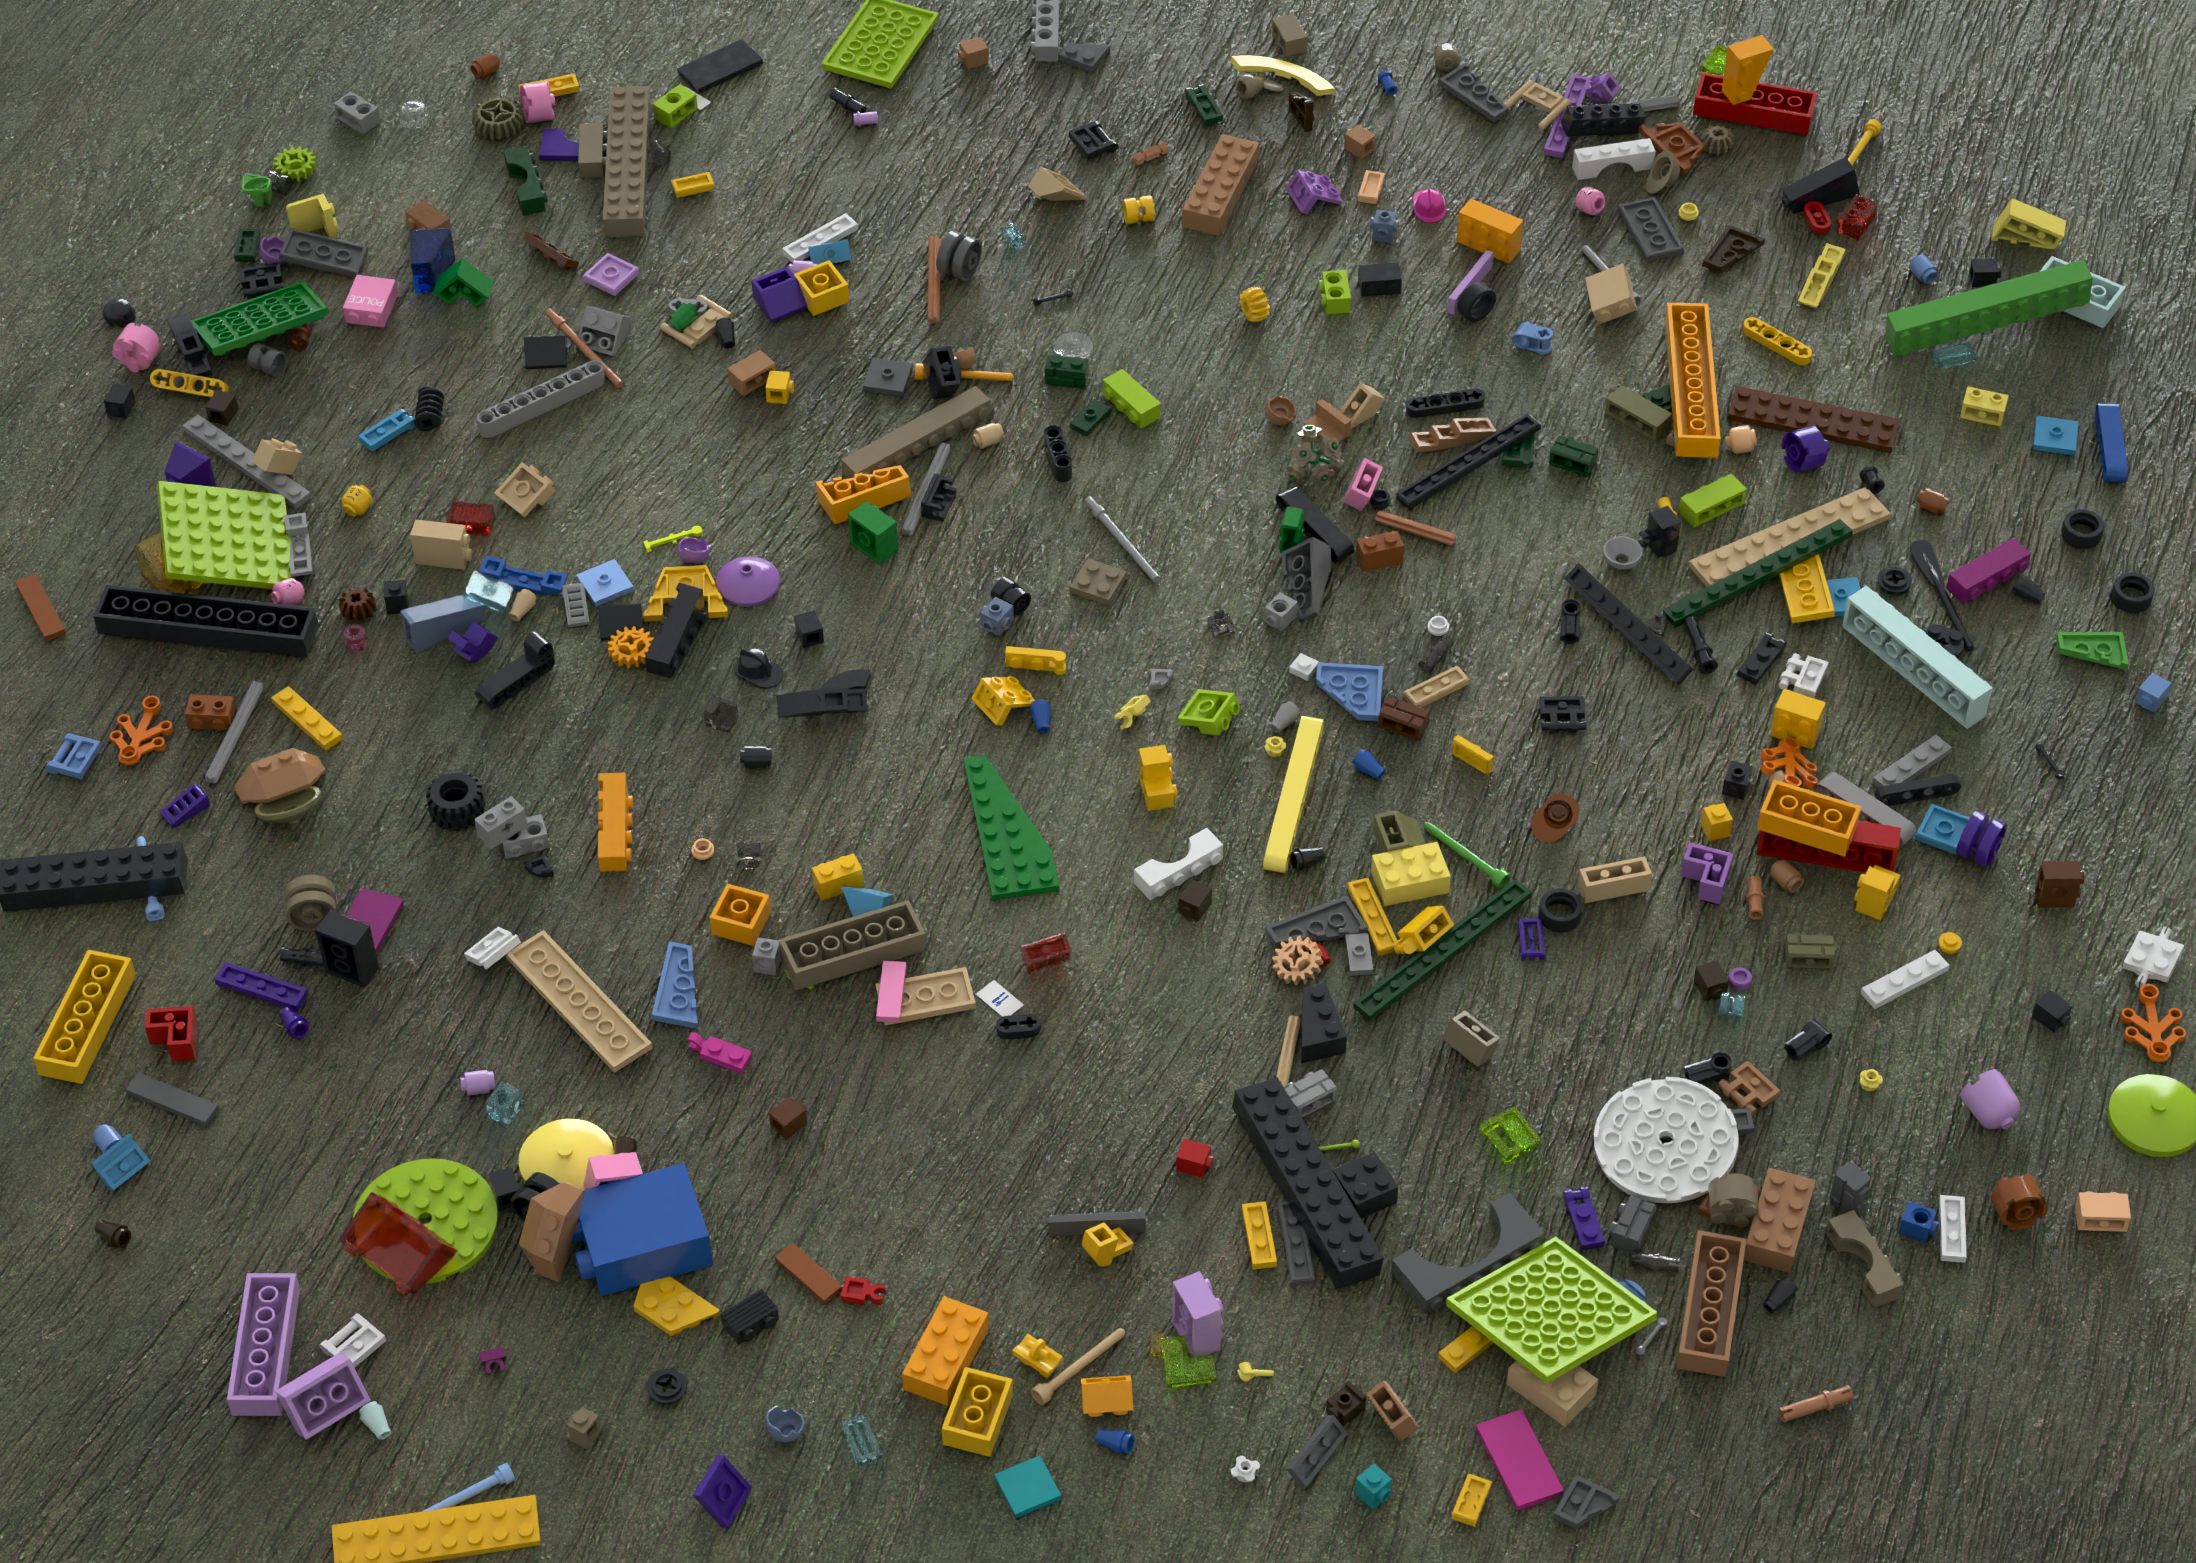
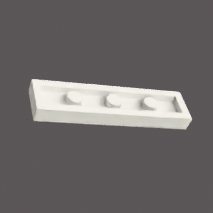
(827, 233)
(1904, 979)

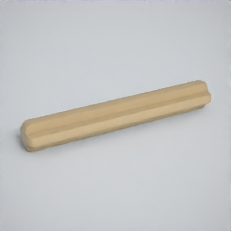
(1288, 1049)

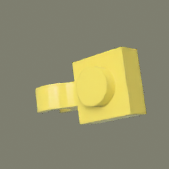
(1135, 707)

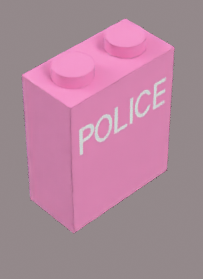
(370, 301)

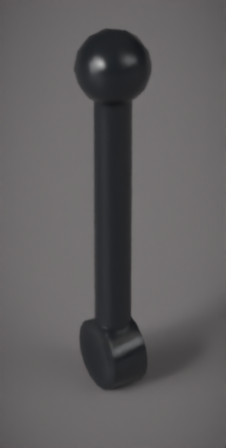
(1037, 301)
(2059, 773)

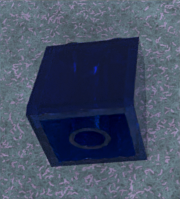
(430, 256)

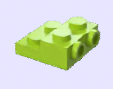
(1210, 711)

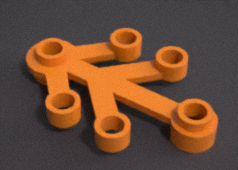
(1791, 750)
(132, 753)
(2152, 1027)

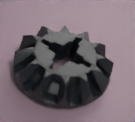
(1900, 575)
(663, 1378)

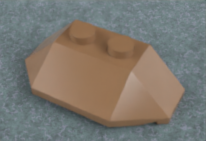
(278, 776)
(550, 1228)

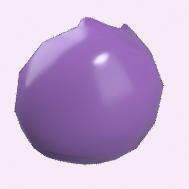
(270, 250)
(693, 550)

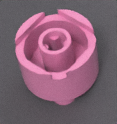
(537, 102)
(136, 347)

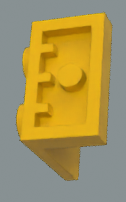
(1000, 694)

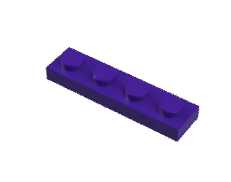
(261, 986)

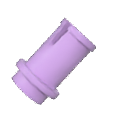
(865, 118)

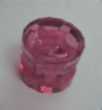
(355, 638)

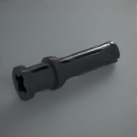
(1702, 651)

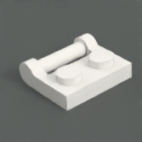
(359, 1345)

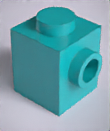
(1373, 1486)

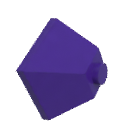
(189, 467)

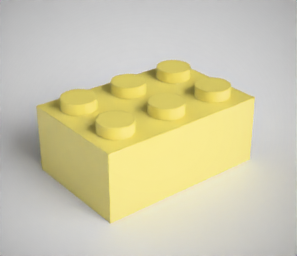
(1410, 874)

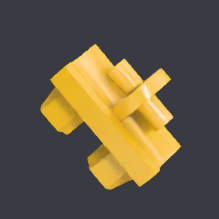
(1037, 1355)

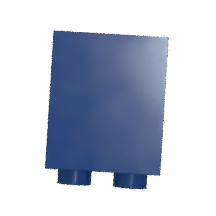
(641, 1230)

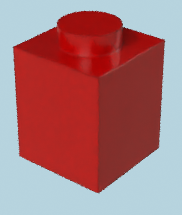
(1194, 1158)

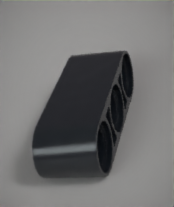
(1058, 453)

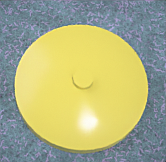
(563, 1150)

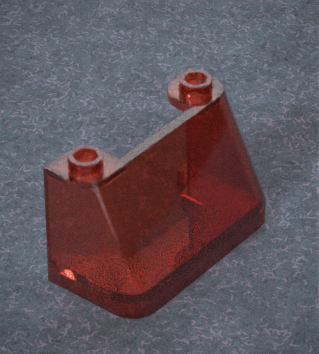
(396, 1243)

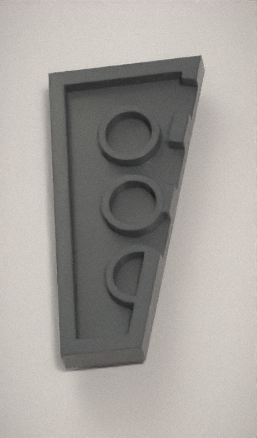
(1470, 90)
(1319, 923)

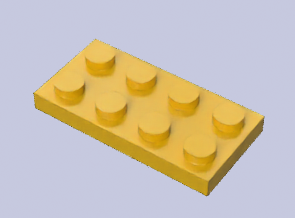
(1807, 591)

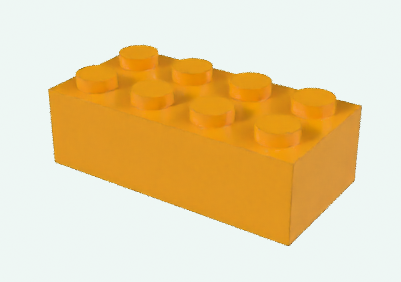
(1809, 817)
(945, 1350)

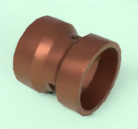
(299, 337)

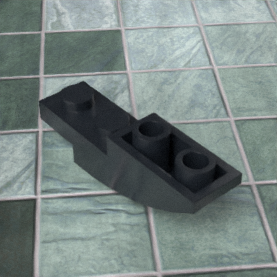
(189, 345)
(821, 702)

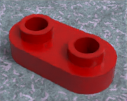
(1817, 217)

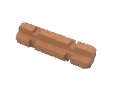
(1150, 153)

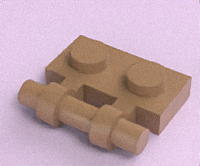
(1752, 1083)

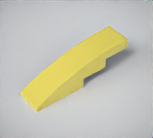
(1821, 276)

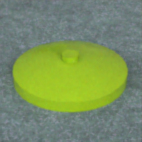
(2154, 1115)

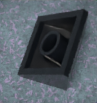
(545, 352)
(619, 616)

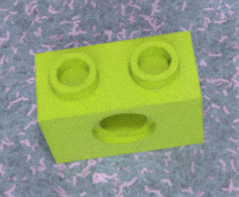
(675, 106)

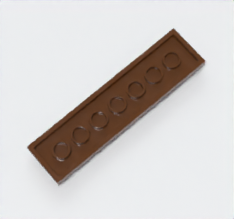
(1832, 421)

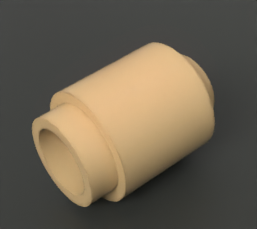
(988, 435)

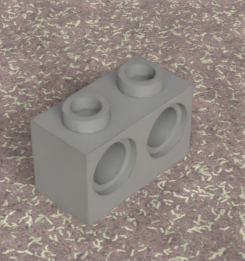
(357, 112)
(528, 840)

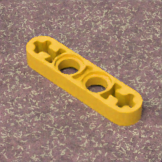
(1796, 353)
(189, 382)

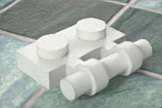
(1809, 678)

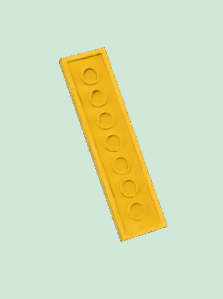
(440, 1533)

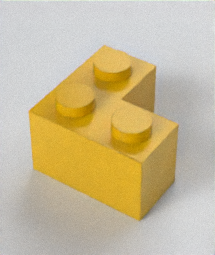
(1156, 777)
(1876, 891)

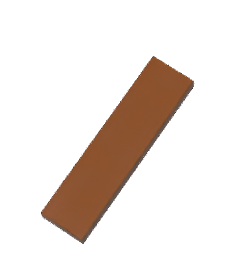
(40, 607)

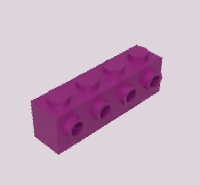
(1988, 570)

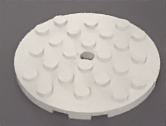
(1671, 1172)

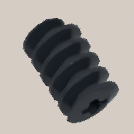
(428, 408)

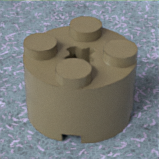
(1733, 1200)

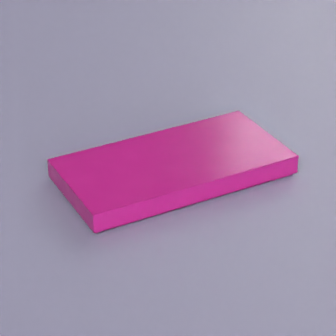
(1519, 1459)

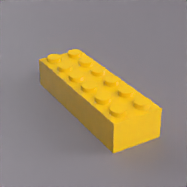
(84, 1016)

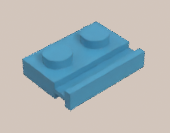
(120, 1162)

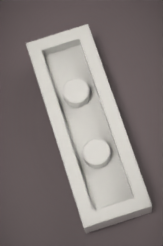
(1952, 1228)

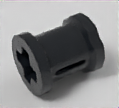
(1870, 477)

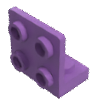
(1308, 187)

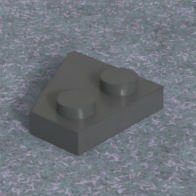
(1084, 55)
(1583, 1502)

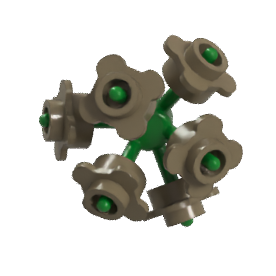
(1306, 454)

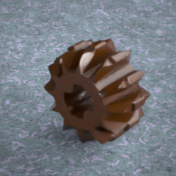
(357, 604)

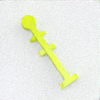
(695, 531)

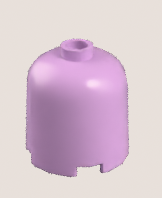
(1991, 1100)

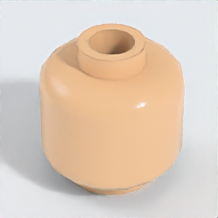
(1741, 439)

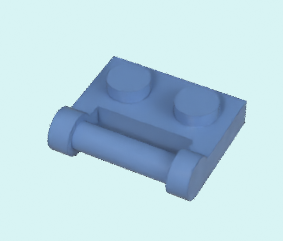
(79, 758)

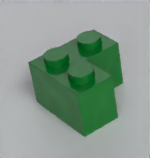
(464, 281)

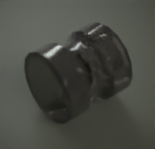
(281, 184)

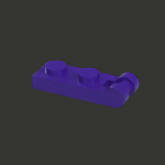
(1584, 1219)

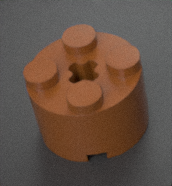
(2019, 1201)

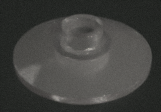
(1073, 344)

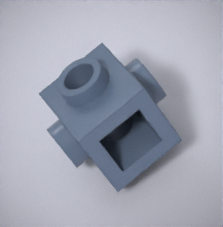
(1385, 222)
(996, 616)

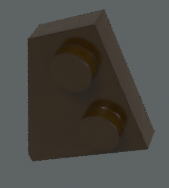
(1302, 110)

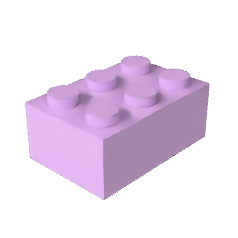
(1197, 1314)
(323, 1395)

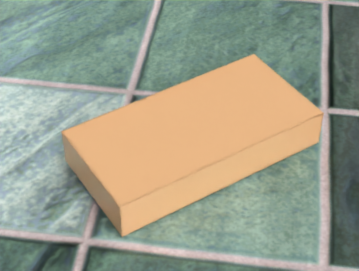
(1371, 187)

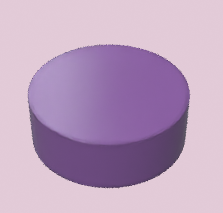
(1740, 979)

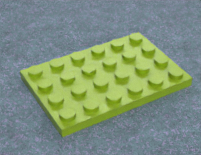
(880, 41)

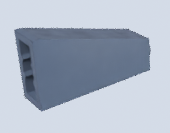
(435, 621)

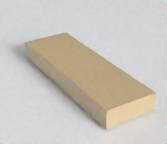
(1436, 687)

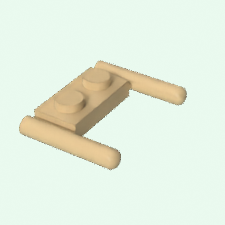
(1542, 98)
(701, 327)

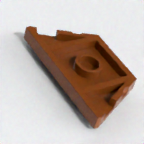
(1678, 140)

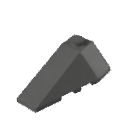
(1307, 572)

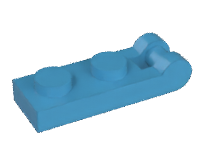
(387, 429)

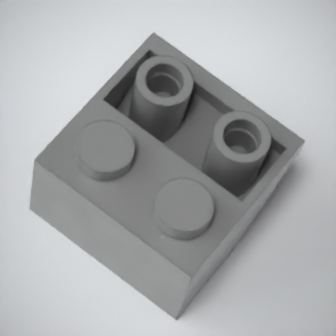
(604, 330)

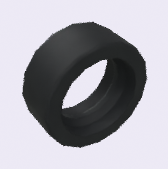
(1482, 307)
(2087, 518)
(2131, 604)
(1561, 896)

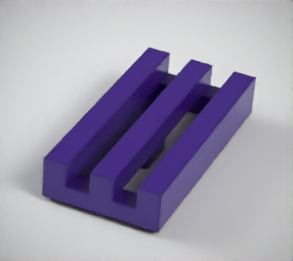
(1531, 953)

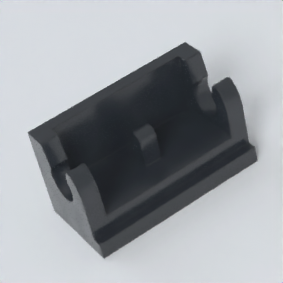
(938, 498)

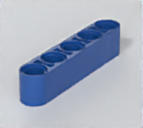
(2111, 443)

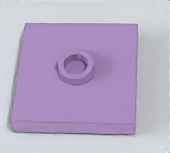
(611, 274)

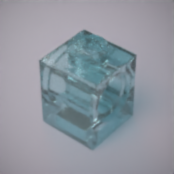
(505, 1095)

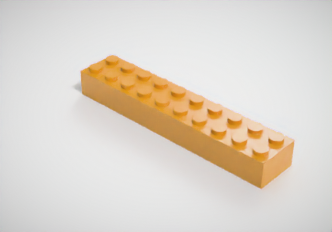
(1692, 380)

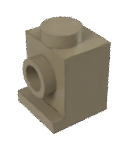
(580, 1424)

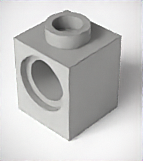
(1280, 611)
(766, 956)

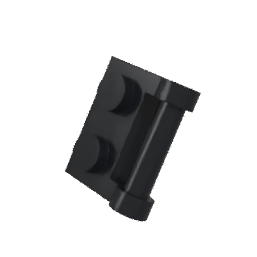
(1088, 143)

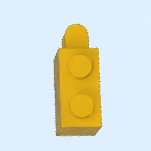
(1423, 930)

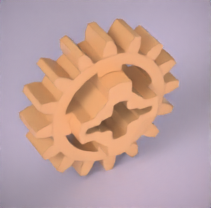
(1300, 967)

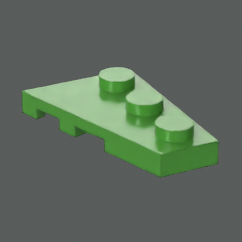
(2097, 647)

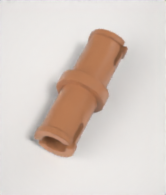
(1755, 898)

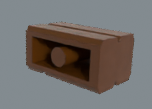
(1404, 718)

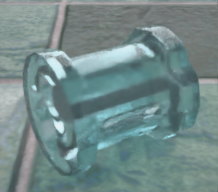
(1012, 234)

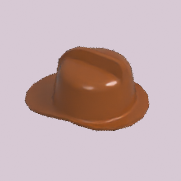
(1555, 817)

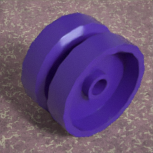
(1981, 839)

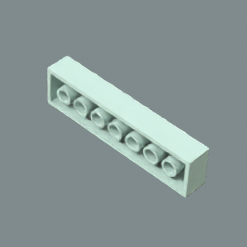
(1917, 657)

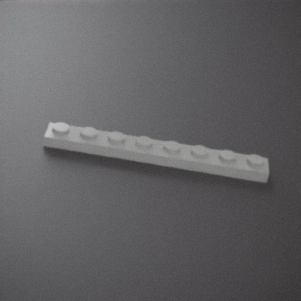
(241, 458)

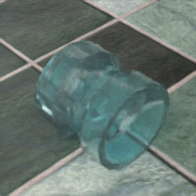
(1737, 1004)

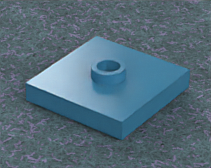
(2055, 435)
(1840, 591)
(1942, 828)

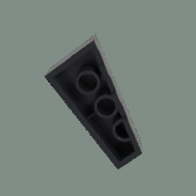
(677, 631)

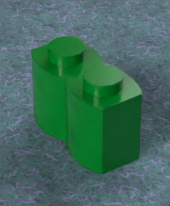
(1291, 528)

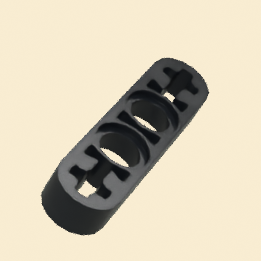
(1445, 404)
(1941, 786)

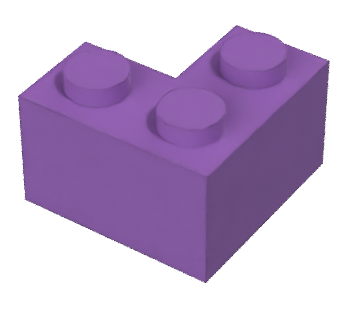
(1710, 868)

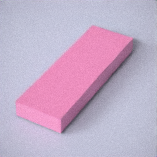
(891, 991)

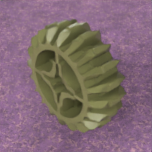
(498, 118)

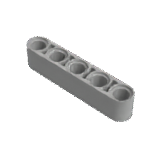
(1872, 809)

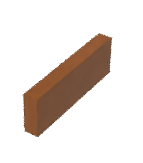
(808, 1273)

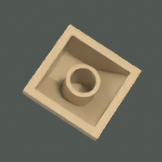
(1054, 186)

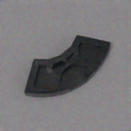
(850, 680)

